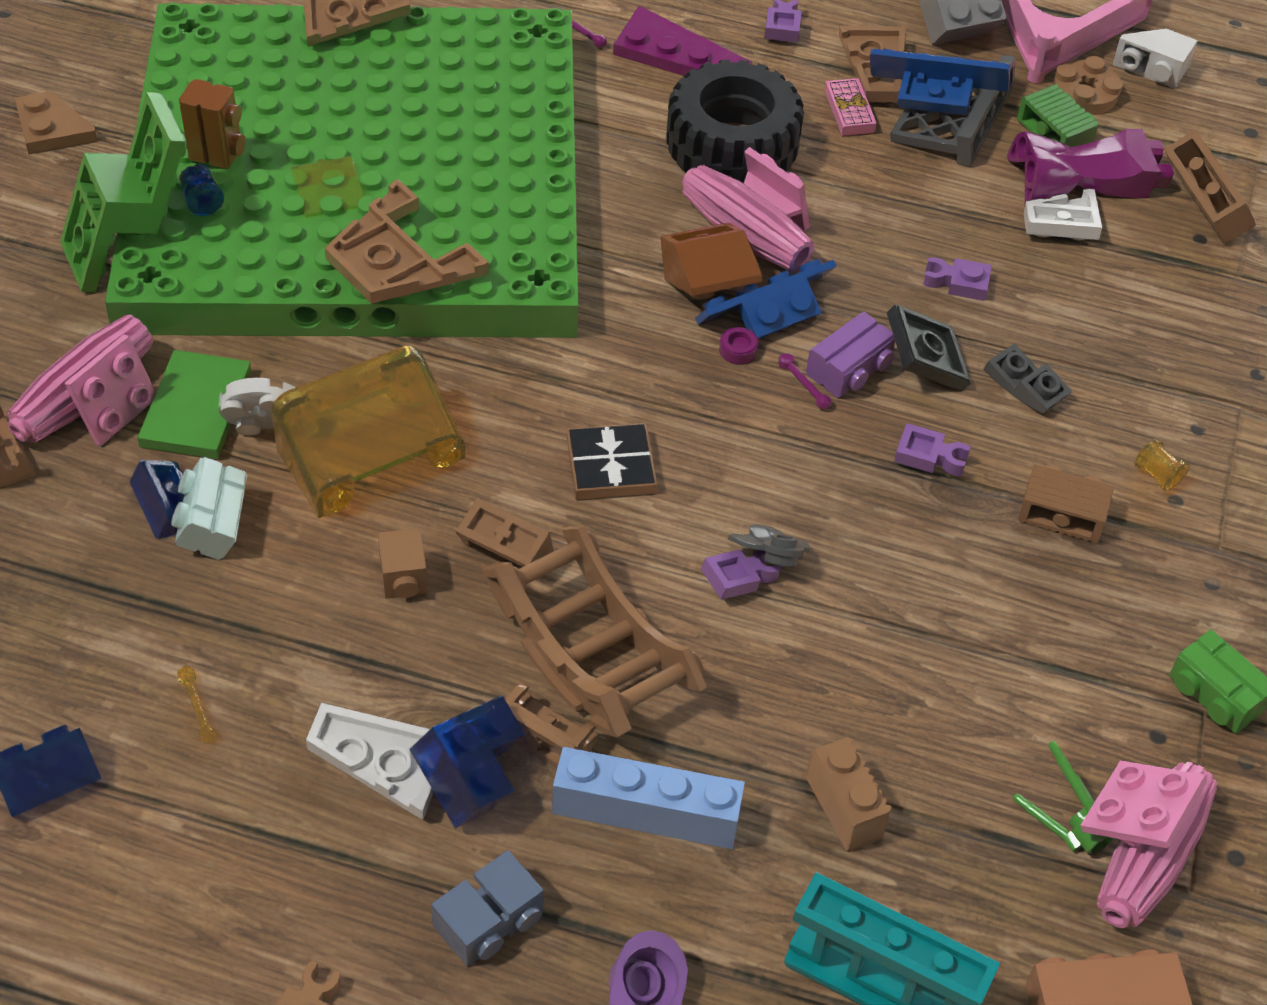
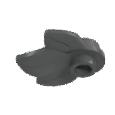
(778, 548)

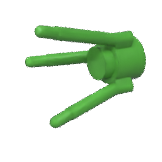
(1076, 838)

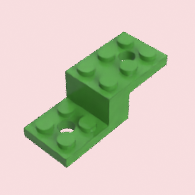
(122, 192)

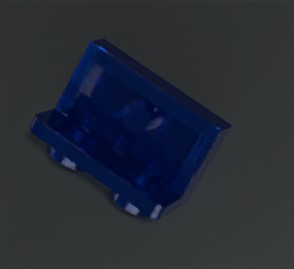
(46, 770)

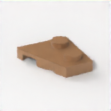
(51, 123)

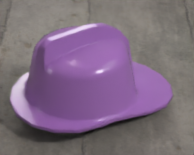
(648, 971)

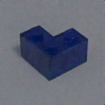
(462, 760)

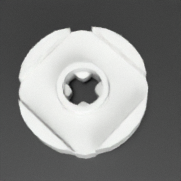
(250, 404)

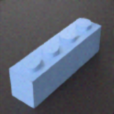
(647, 797)

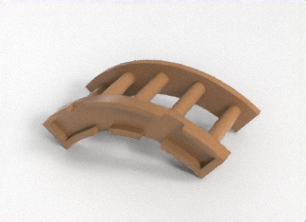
(560, 664)

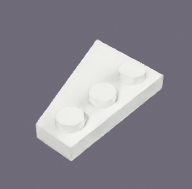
(373, 753)

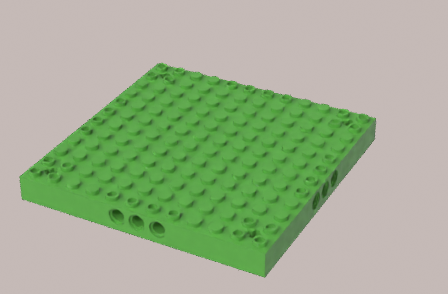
(444, 99)

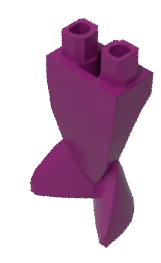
(1112, 166)

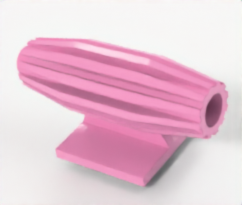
(767, 207)
(93, 380)
(1159, 823)

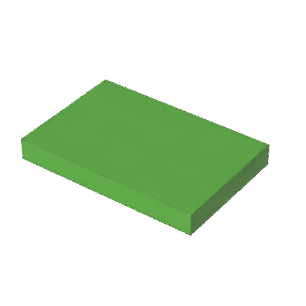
(186, 405)

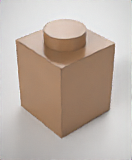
(402, 563)

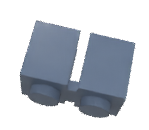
(479, 919)

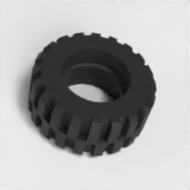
(737, 95)

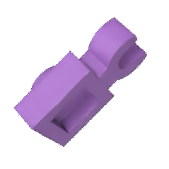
(783, 21)
(963, 278)
(925, 449)
(735, 575)

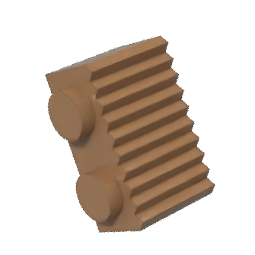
(1066, 503)
(848, 794)

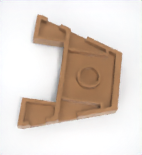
(387, 262)

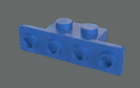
(938, 81)
(774, 306)

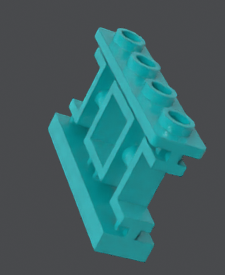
(880, 953)

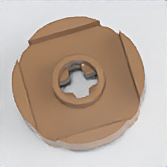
(1090, 84)

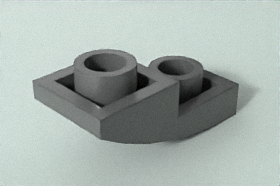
(1021, 378)

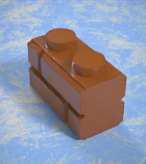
(211, 123)

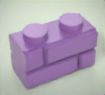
(851, 355)

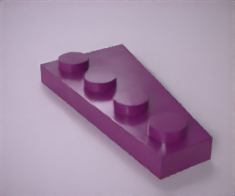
(667, 45)

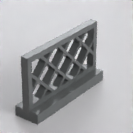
(968, 130)

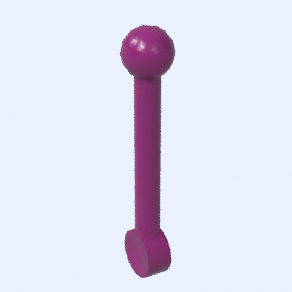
(599, 40)
(786, 361)

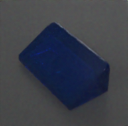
(157, 493)

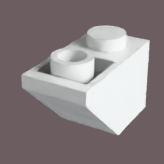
(1156, 55)

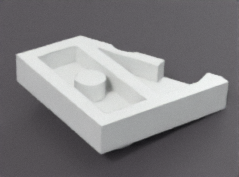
(1064, 217)

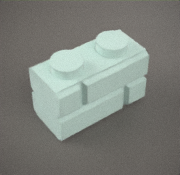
(210, 508)

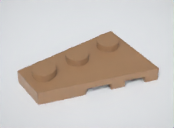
(340, 17)
(858, 45)

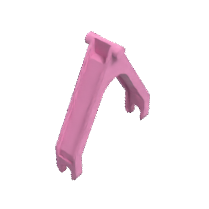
(1053, 40)

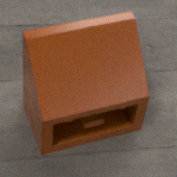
(709, 260)

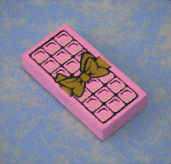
(850, 107)

